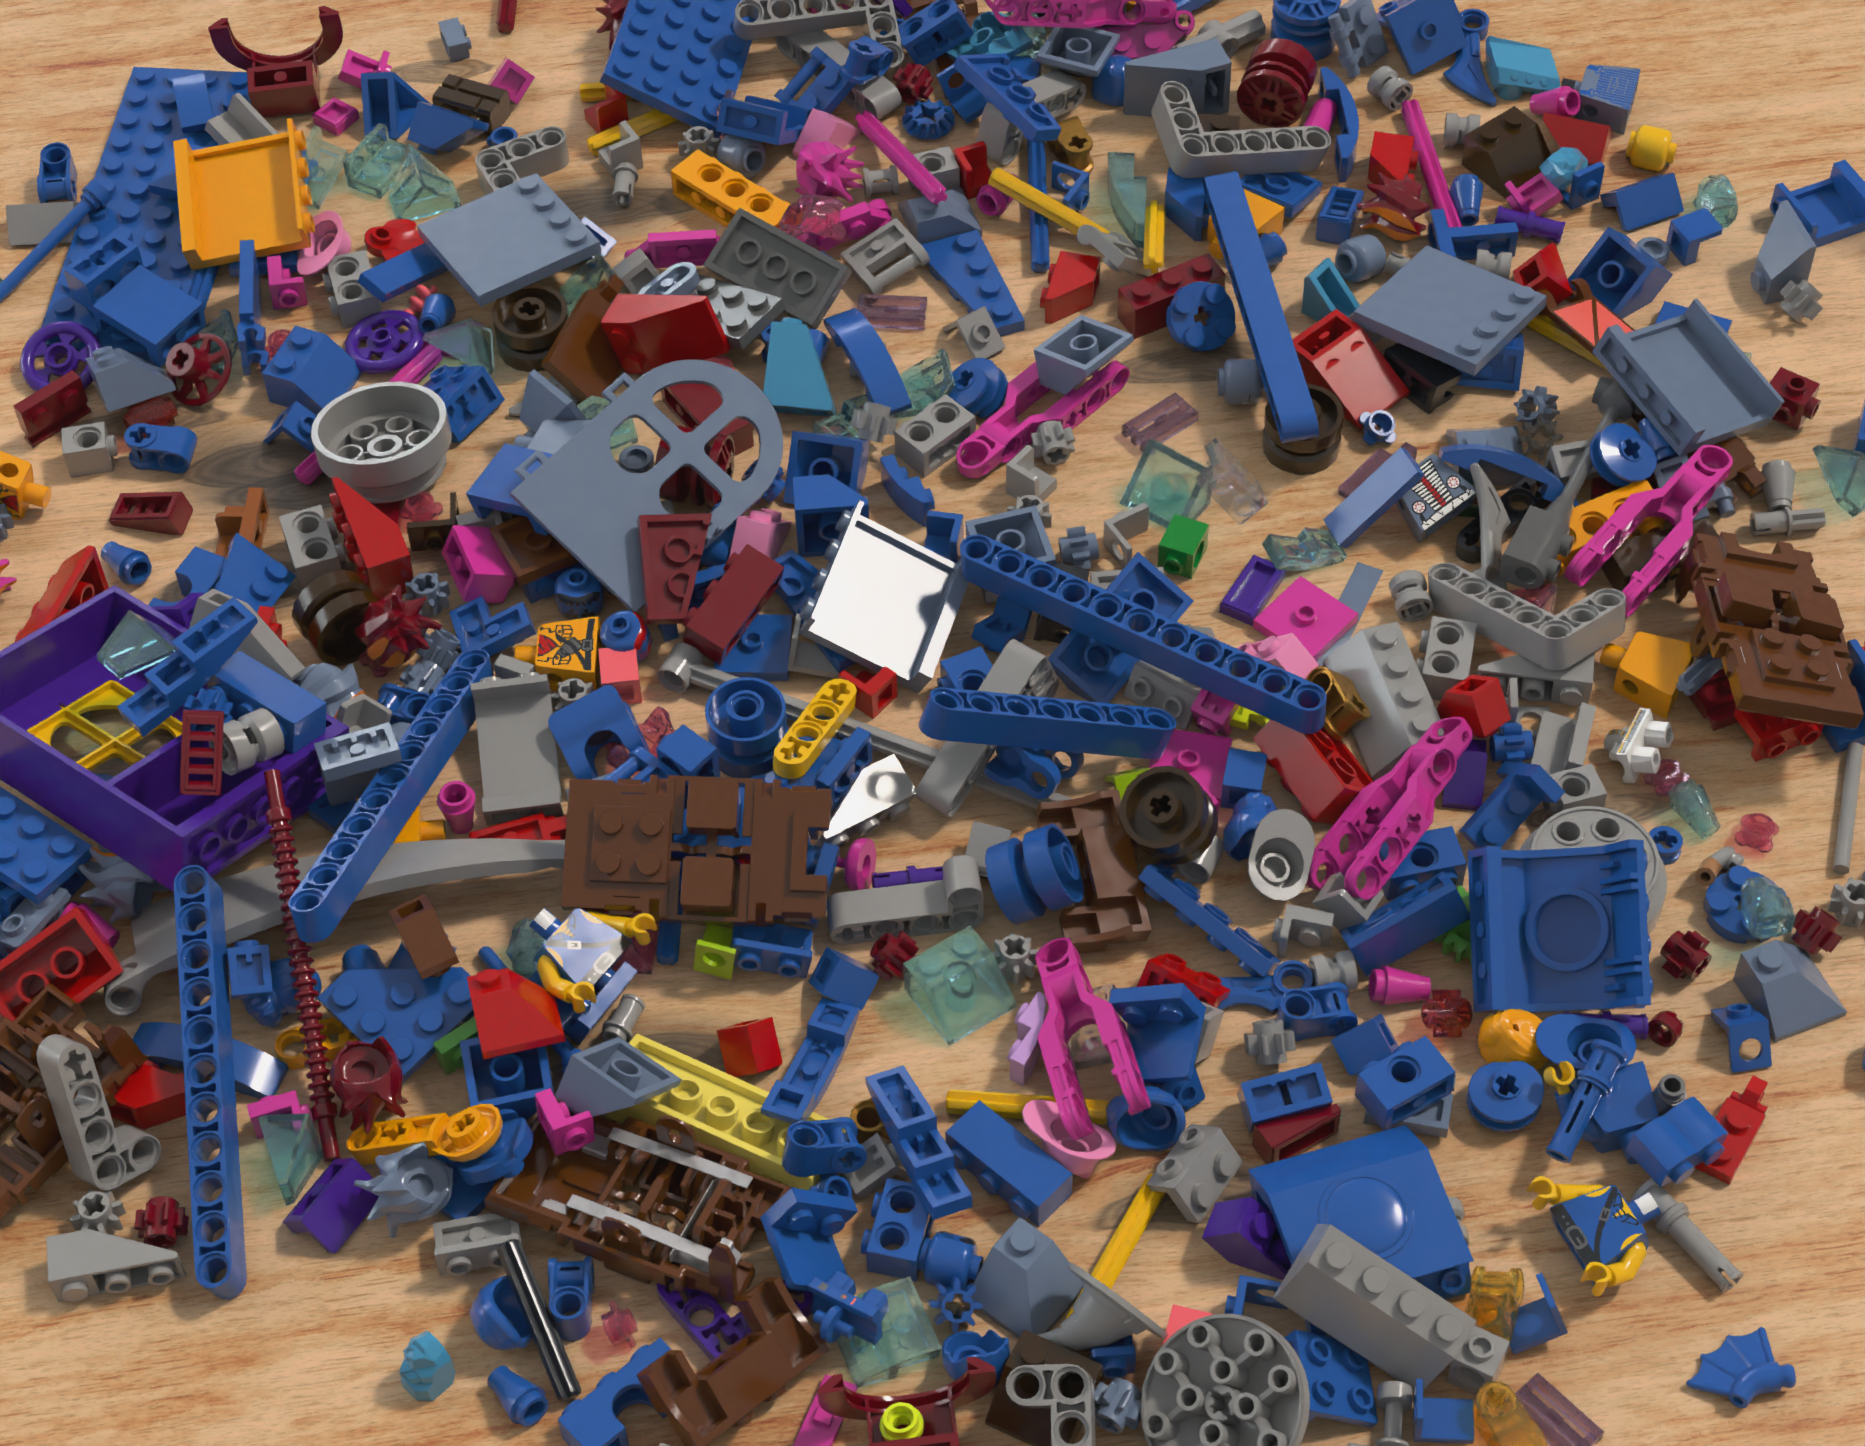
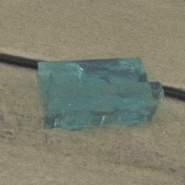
(374, 163)

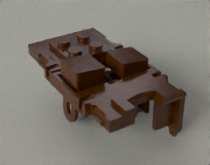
(624, 848)
(35, 1122)

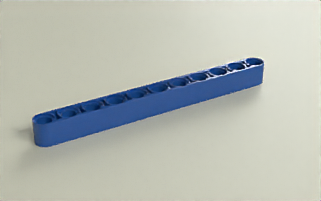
(1260, 308)
(1144, 634)
(388, 801)
(216, 1093)

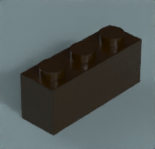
(1638, 551)

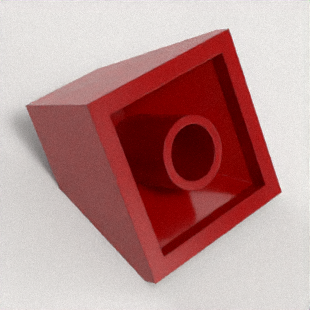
(1586, 136)
(512, 1013)

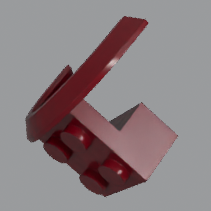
(282, 82)
(934, 1405)

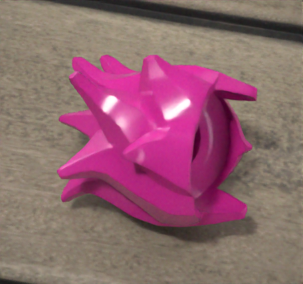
(826, 170)

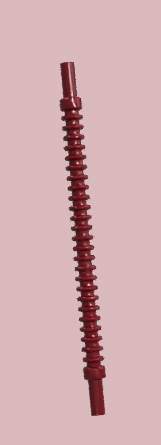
(324, 1110)

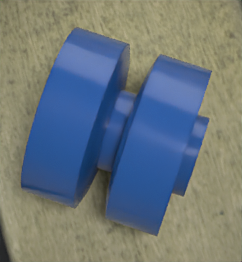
(745, 725)
(1034, 874)

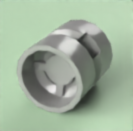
(250, 740)

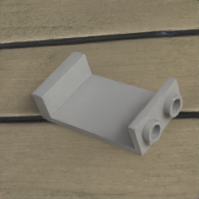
(516, 748)

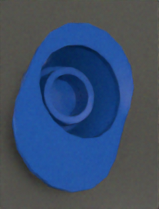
(1571, 1036)

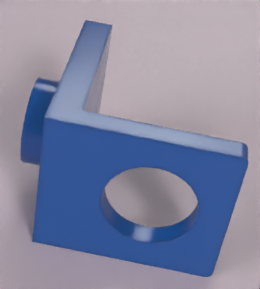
(964, 99)
(1584, 186)
(1078, 194)
(296, 423)
(1743, 1023)
(1248, 1293)
(1537, 1321)
(1442, 1418)

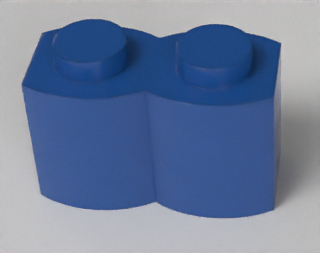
(1678, 1142)

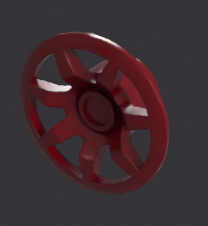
(194, 367)

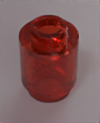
(152, 411)

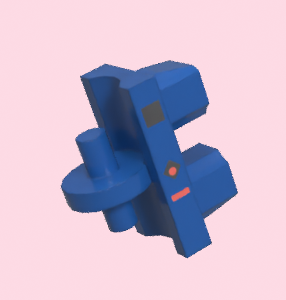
(844, 1313)

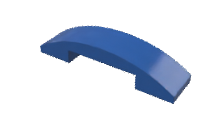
(1346, 144)
(869, 359)
(1467, 454)
(814, 1063)
(254, 1070)

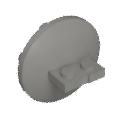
(1225, 1386)

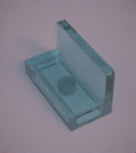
(324, 165)

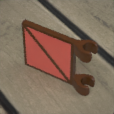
(1584, 317)

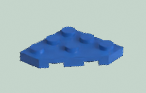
(400, 1008)

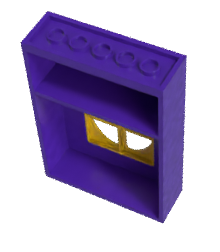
(139, 812)

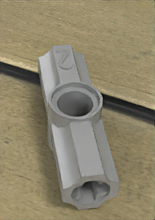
(1230, 33)

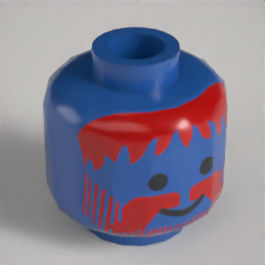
(626, 632)

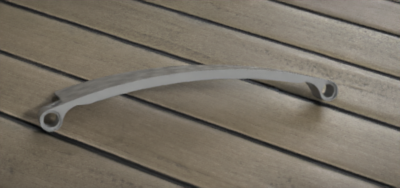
(254, 904)

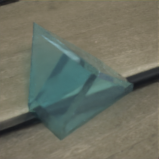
(421, 188)
(466, 341)
(1844, 475)
(135, 646)
(292, 1151)

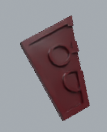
(669, 563)

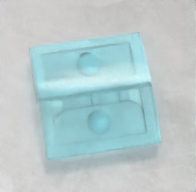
(905, 1340)

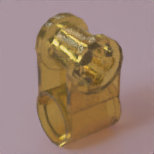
(1496, 1299)
(1509, 1426)

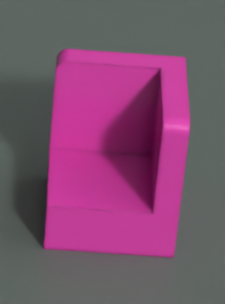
(512, 78)

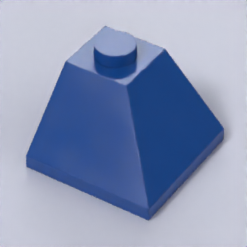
(827, 454)

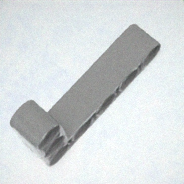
(829, 17)
(1248, 151)
(523, 156)
(1523, 627)
(959, 764)

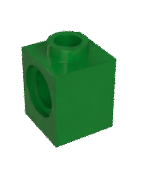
(1183, 546)

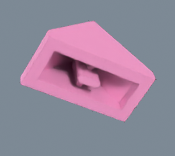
(826, 127)

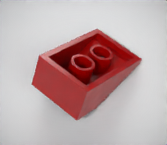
(662, 330)

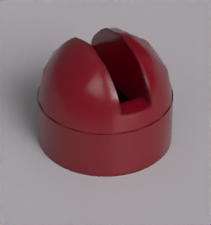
(1671, 1034)

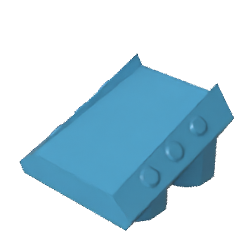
(992, 38)
(1519, 68)

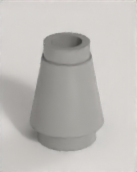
(1779, 484)

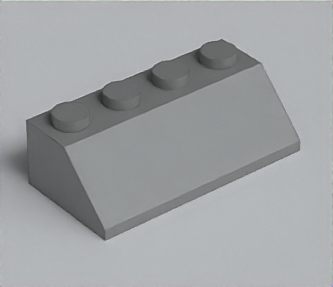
(1393, 691)
(1373, 1307)

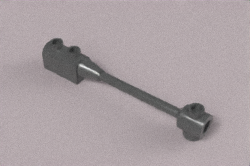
(1546, 532)

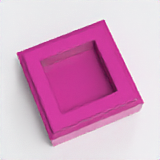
(335, 116)

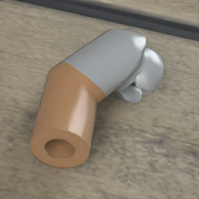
(1713, 864)

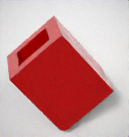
(608, 112)
(972, 168)
(873, 692)
(749, 1047)

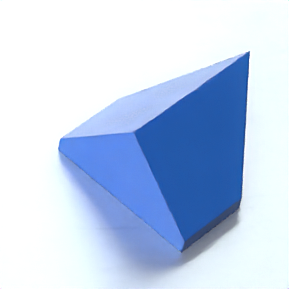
(388, 101)

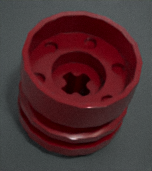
(1276, 83)
(687, 480)

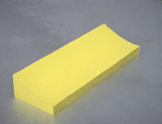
(719, 1111)

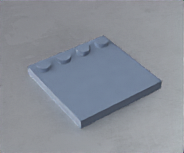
(509, 239)
(1450, 310)

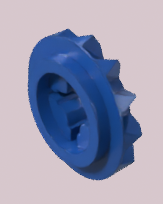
(924, 127)

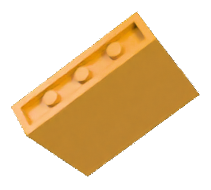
(243, 193)

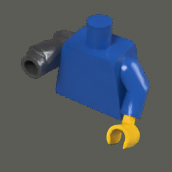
(1624, 1109)

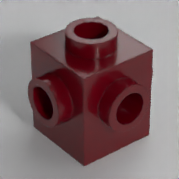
(1799, 398)

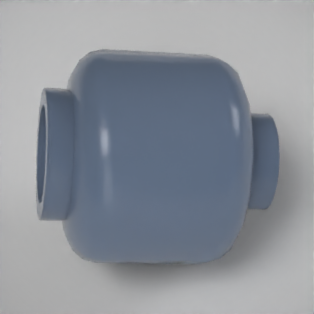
(742, 155)
(1360, 258)
(1240, 382)

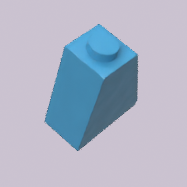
(794, 372)

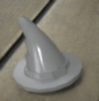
(1099, 1318)

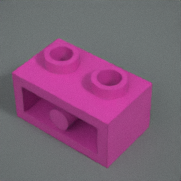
(477, 564)

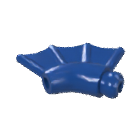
(1742, 1369)

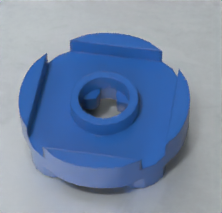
(1213, 301)
(1722, 905)
(505, 1156)

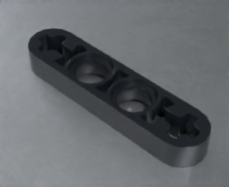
(1521, 491)

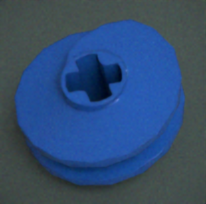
(979, 387)
(1622, 455)
(1505, 1095)

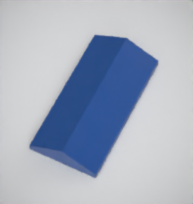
(1098, 669)

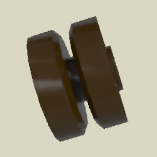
(528, 325)
(1310, 454)
(329, 613)
(1169, 815)

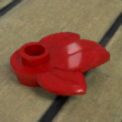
(392, 238)

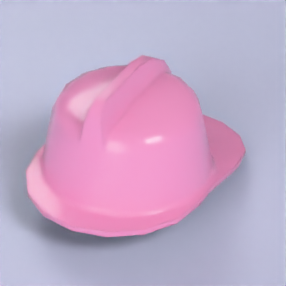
(327, 241)
(1076, 1156)

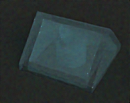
(1166, 485)

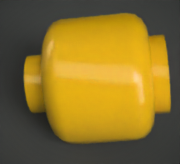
(1651, 148)

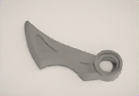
(1492, 526)

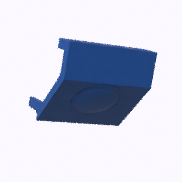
(1559, 928)
(1380, 1195)

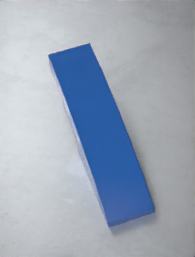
(195, 660)
(918, 1142)

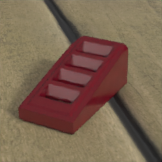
(172, 519)
(201, 787)
(1295, 1133)

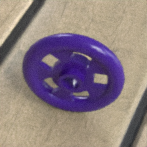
(384, 341)
(37, 348)

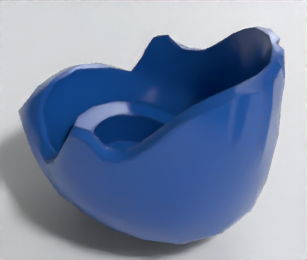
(1109, 84)
(967, 1344)

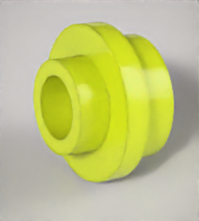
(900, 1414)

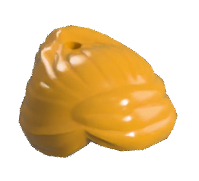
(1510, 1038)

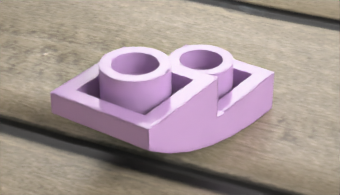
(1026, 1049)

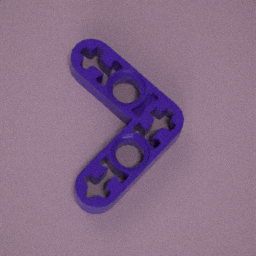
(730, 1328)

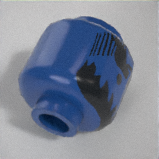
(578, 594)
(947, 1257)

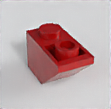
(1392, 156)
(1545, 272)
(1071, 285)
(1478, 702)
(149, 1097)

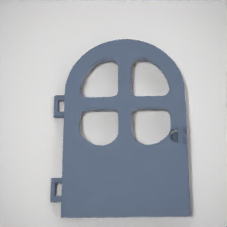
(596, 504)

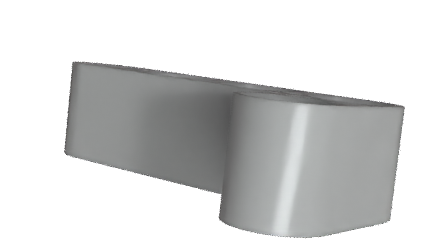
(1054, 90)
(910, 908)
(70, 1067)
(1051, 1396)

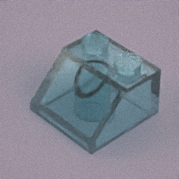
(958, 985)

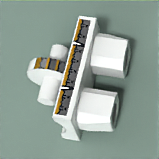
(1635, 745)

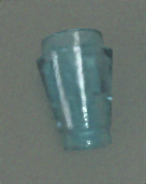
(1693, 806)

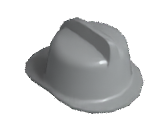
(1281, 854)

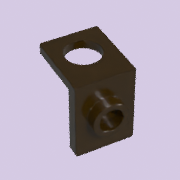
(432, 534)

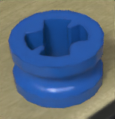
(1672, 839)

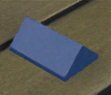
(1406, 923)

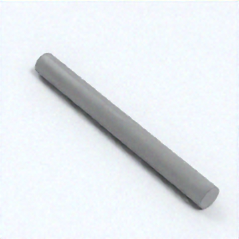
(1848, 808)

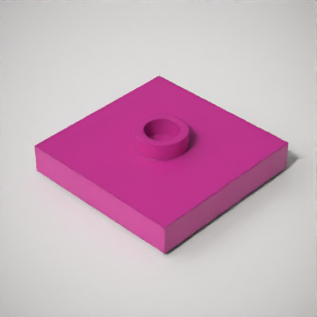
(1309, 614)
(1200, 756)

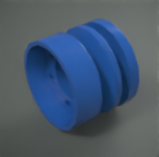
(1305, 24)

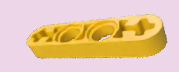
(807, 725)

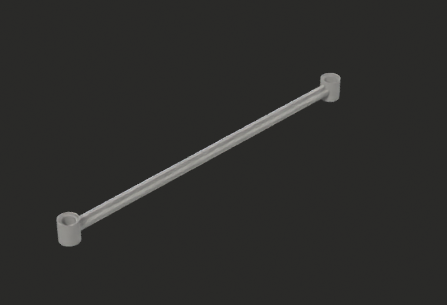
(686, 666)

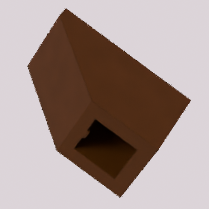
(423, 937)

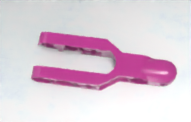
(1084, 12)
(1004, 437)
(1677, 502)
(1402, 792)
(1071, 1008)

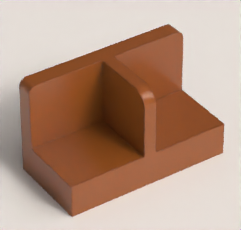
(246, 520)

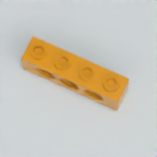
(721, 191)
(1594, 513)

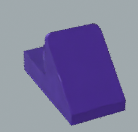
(1467, 783)

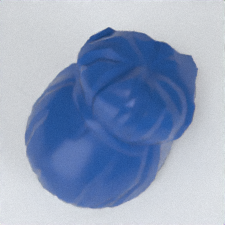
(1242, 825)
(272, 1008)

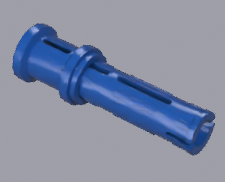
(1592, 1083)

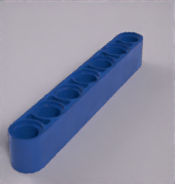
(1046, 723)

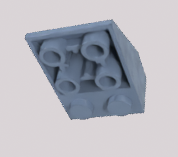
(1198, 66)

